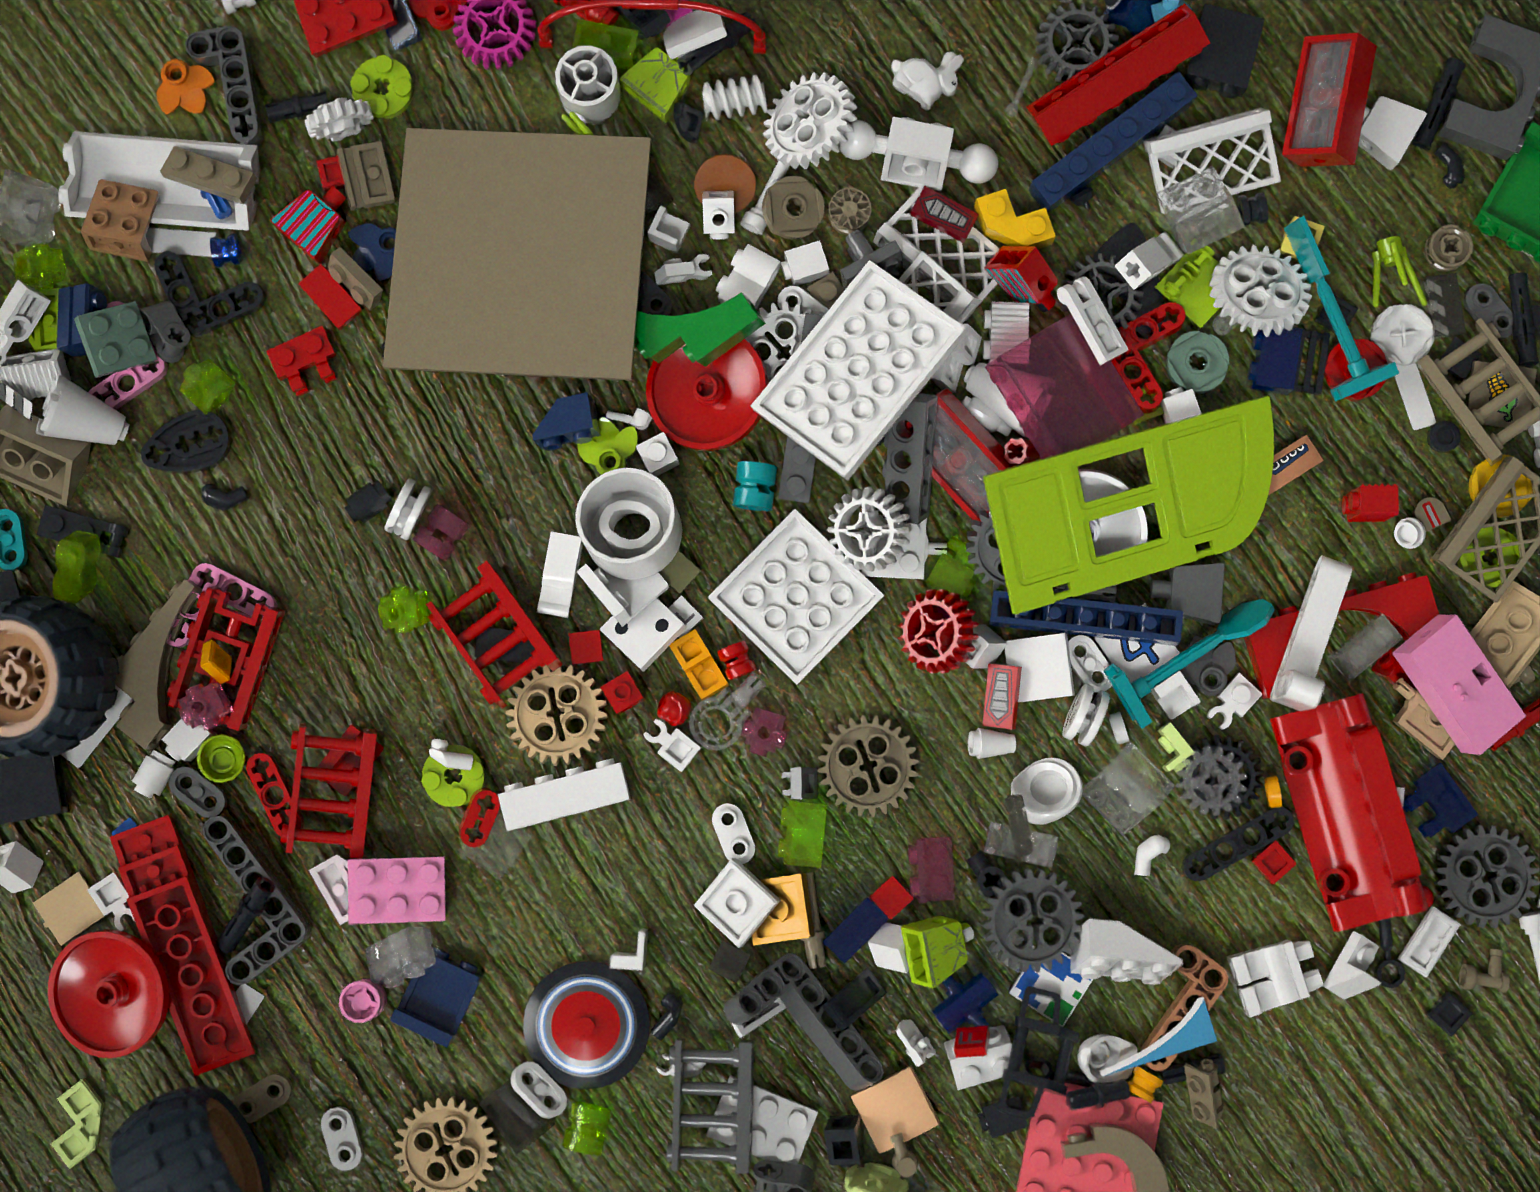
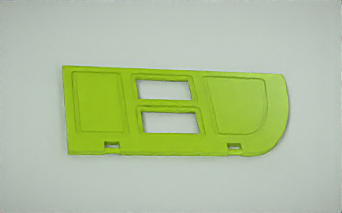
(1205, 483)

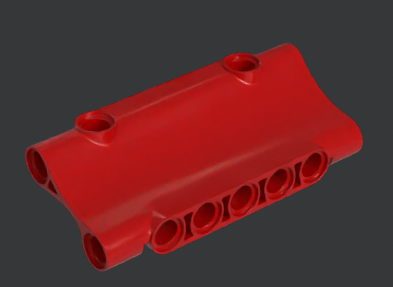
(1350, 813)

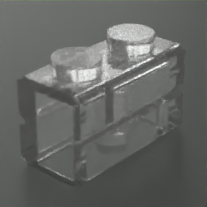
(1365, 647)
(400, 956)

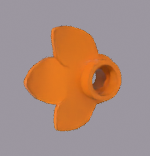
(185, 91)

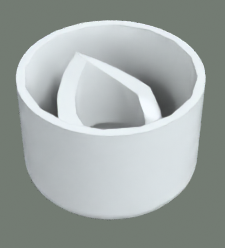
(619, 495)

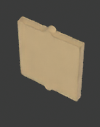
(69, 909)

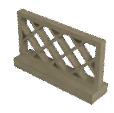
(1475, 518)

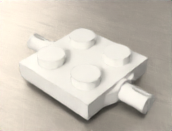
(916, 552)

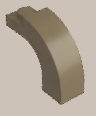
(1143, 1164)

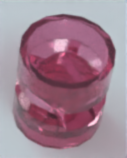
(446, 523)

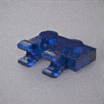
(1444, 798)

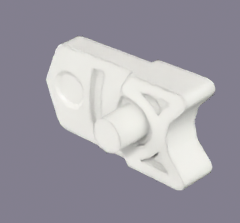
(917, 1046)

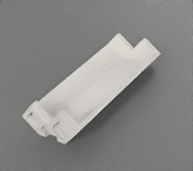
(139, 162)

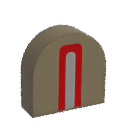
(1431, 513)

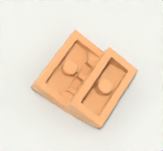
(895, 1107)

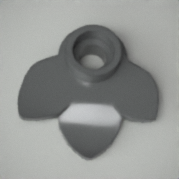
(1216, 663)

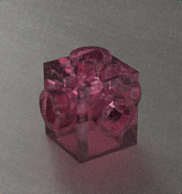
(215, 706)
(769, 720)

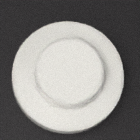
(1409, 533)

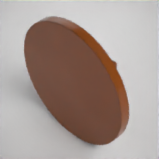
(726, 173)

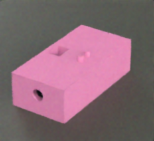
(1459, 684)

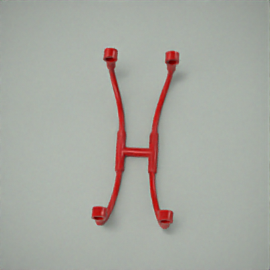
(546, 34)

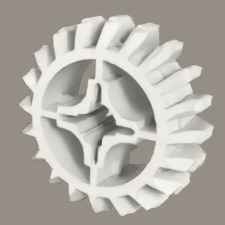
(869, 517)

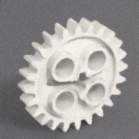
(810, 120)
(1260, 290)
(772, 322)

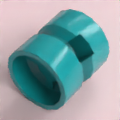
(755, 485)

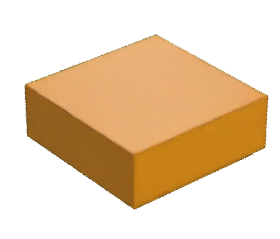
(216, 661)

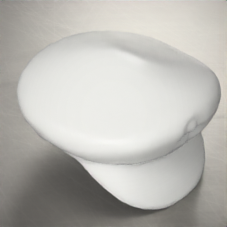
(1049, 790)

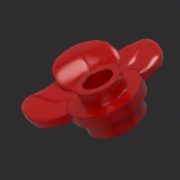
(432, 8)

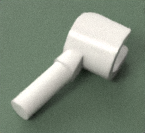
(639, 420)

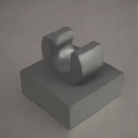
(802, 783)

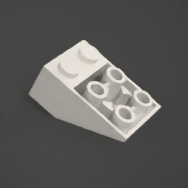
(1119, 953)

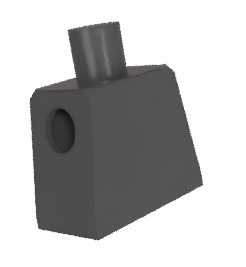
(1194, 591)

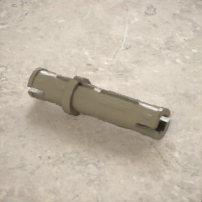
(814, 945)

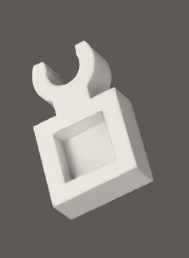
(1236, 698)
(675, 748)
(110, 897)

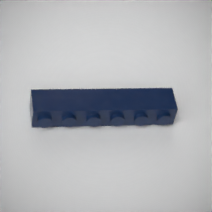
(1112, 142)

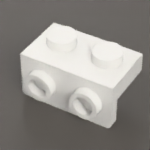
(981, 1069)

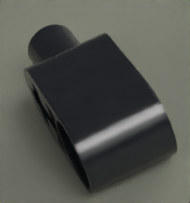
(980, 866)

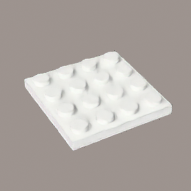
(795, 596)

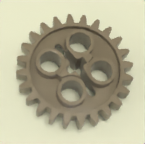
(894, 756)

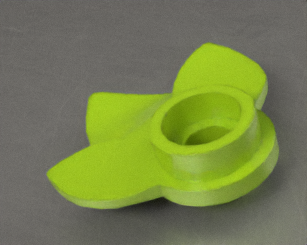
(608, 445)

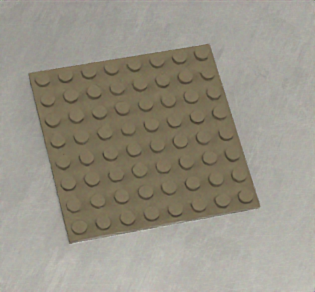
(518, 254)

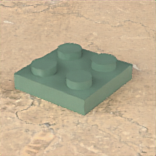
(115, 339)

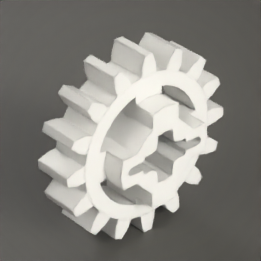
(339, 119)

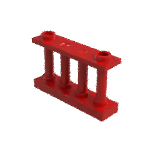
(506, 607)
(355, 808)

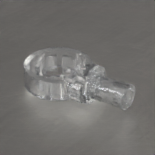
(740, 698)

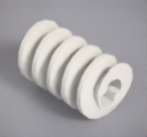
(734, 97)

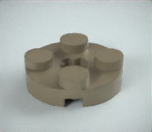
(780, 220)

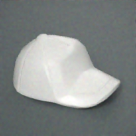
(1102, 1052)

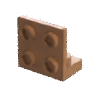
(120, 220)

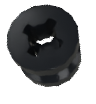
(1253, 209)

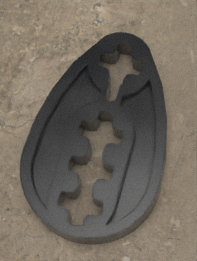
(197, 459)

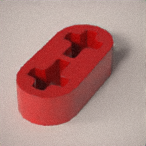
(472, 814)

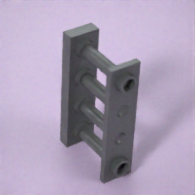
(738, 1122)

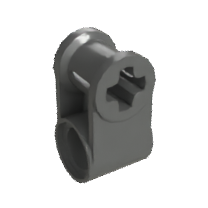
(165, 330)
(783, 1177)

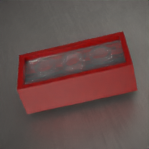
(1329, 100)
(963, 454)

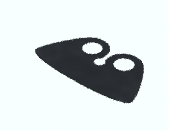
(1120, 245)

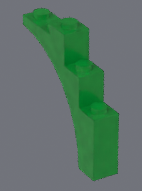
(704, 333)

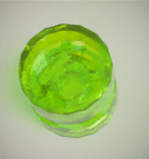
(586, 1128)

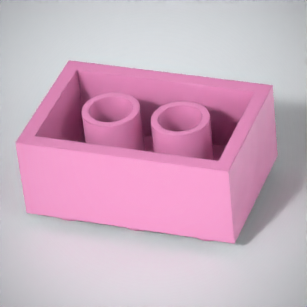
(396, 890)

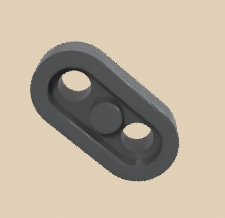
(1491, 310)
(198, 793)

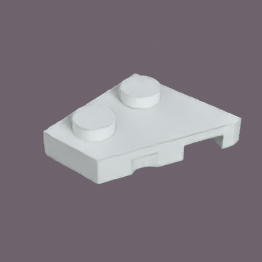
(333, 883)

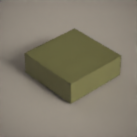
(680, 572)

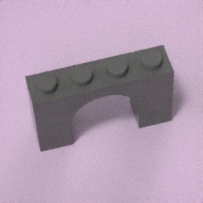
(1498, 131)

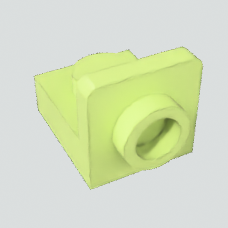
(1173, 742)

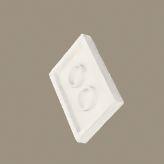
(778, 1125)

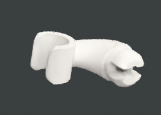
(691, 1069)

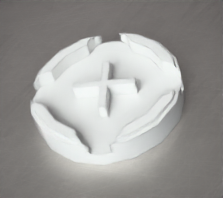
(1403, 334)

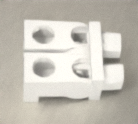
(1283, 972)

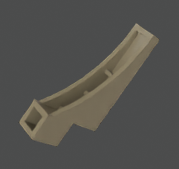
(146, 669)

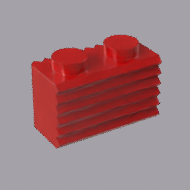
(1371, 503)

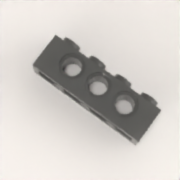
(920, 447)

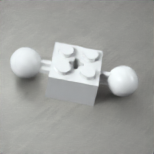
(919, 153)

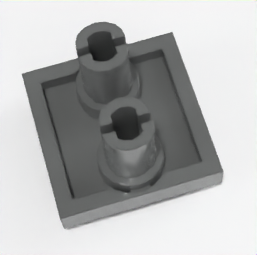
(887, 257)

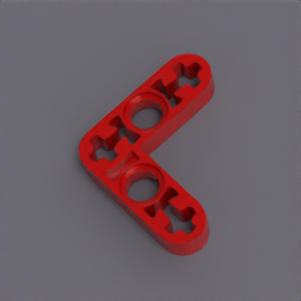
(1137, 344)

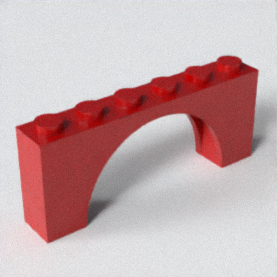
(1405, 604)

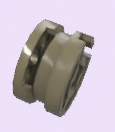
(849, 211)
(1448, 248)

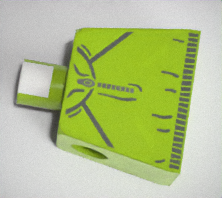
(656, 83)
(935, 948)

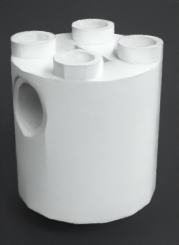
(588, 83)

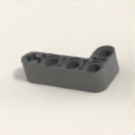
(233, 88)

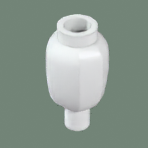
(986, 416)

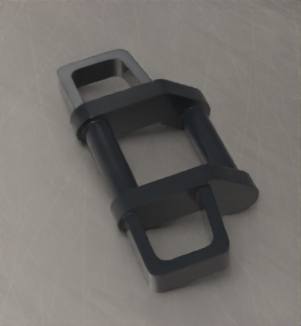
(1013, 1074)

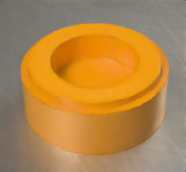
(1273, 792)

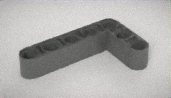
(278, 923)
(809, 1015)

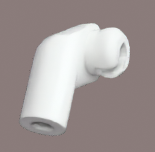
(449, 759)

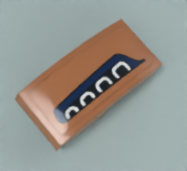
(1293, 462)

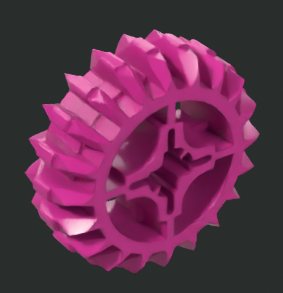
(484, 50)

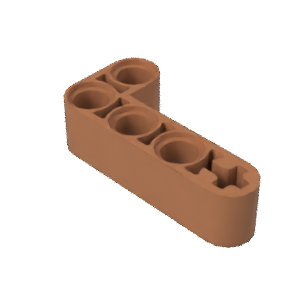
(1195, 986)

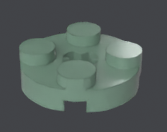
(1200, 345)

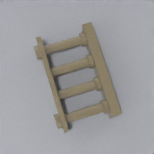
(1454, 395)

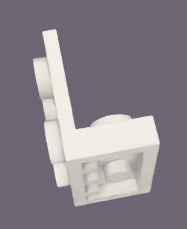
(623, 596)

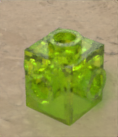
(39, 266)
(206, 385)
(403, 609)

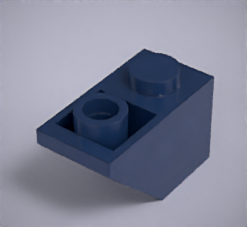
(568, 421)

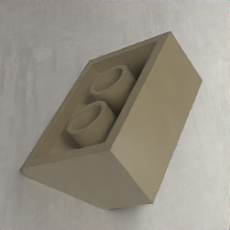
(40, 462)

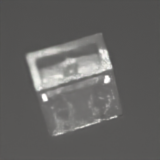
(1200, 210)
(1127, 788)

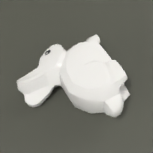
(924, 81)

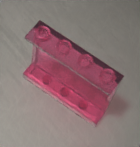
(1062, 390)

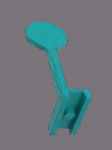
(1237, 623)

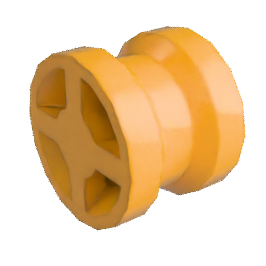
(1144, 1084)

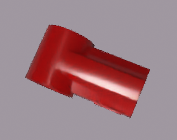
(1020, 452)

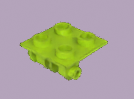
(1189, 285)

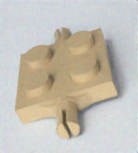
(1420, 722)

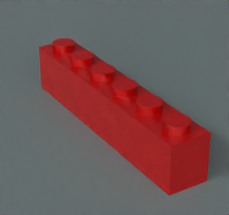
(1118, 75)

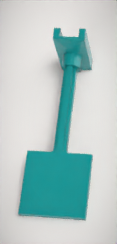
(1315, 267)

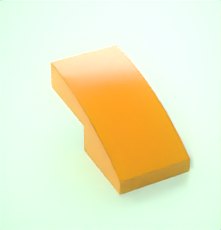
(698, 665)

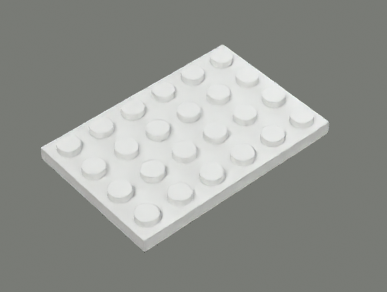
(859, 369)

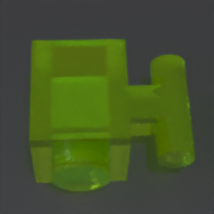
(951, 572)

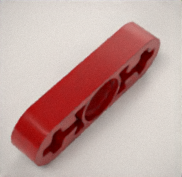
(256, 778)

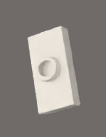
(1429, 941)

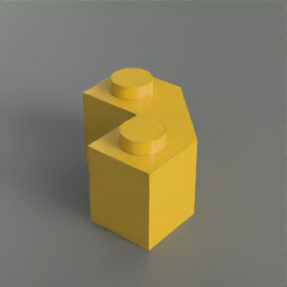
(1001, 224)

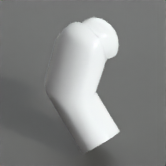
(1149, 850)

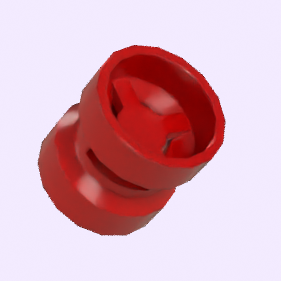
(738, 667)

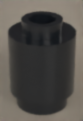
(367, 502)

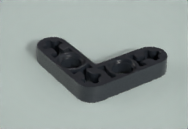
(195, 306)

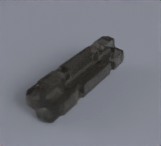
(1018, 825)

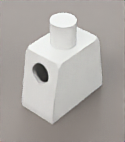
(1389, 130)

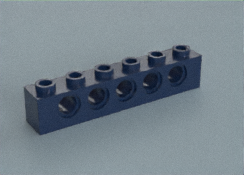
(1092, 620)

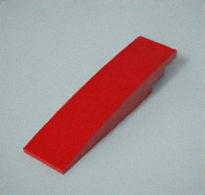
(181, 935)

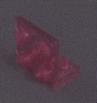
(932, 869)

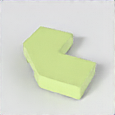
(86, 1111)

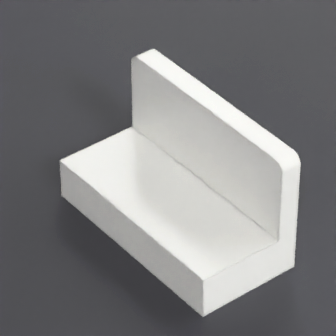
(632, 961)

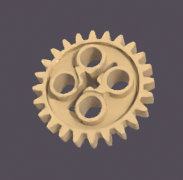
(530, 721)
(473, 1137)

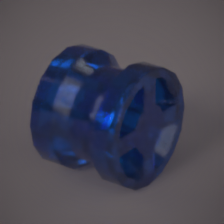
(225, 250)

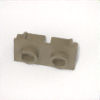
(1204, 1099)

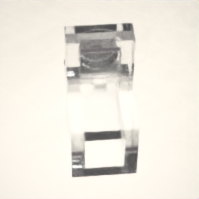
(1000, 843)

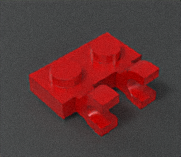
(300, 354)

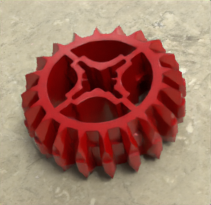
(925, 622)

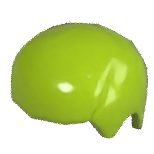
(221, 758)

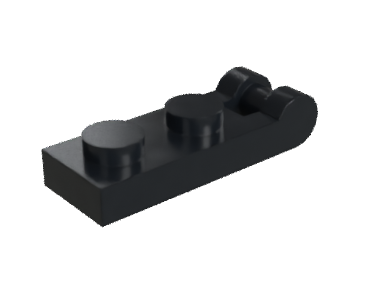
(60, 523)

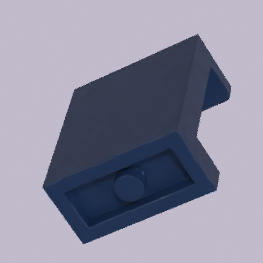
(438, 999)

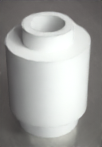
(153, 774)

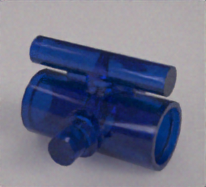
(964, 1002)

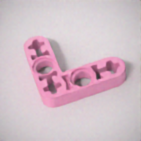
(143, 379)
(221, 580)

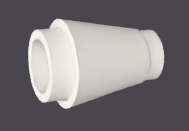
(990, 743)

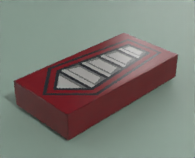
(944, 214)

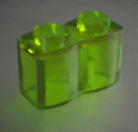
(76, 566)

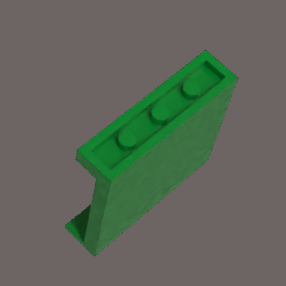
(1514, 201)

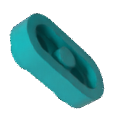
(12, 541)

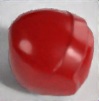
(674, 708)

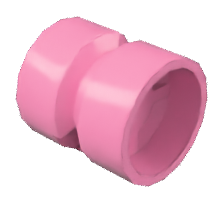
(362, 1000)

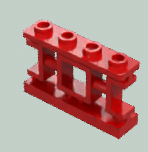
(251, 666)

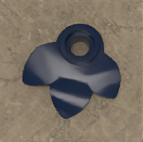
(372, 250)

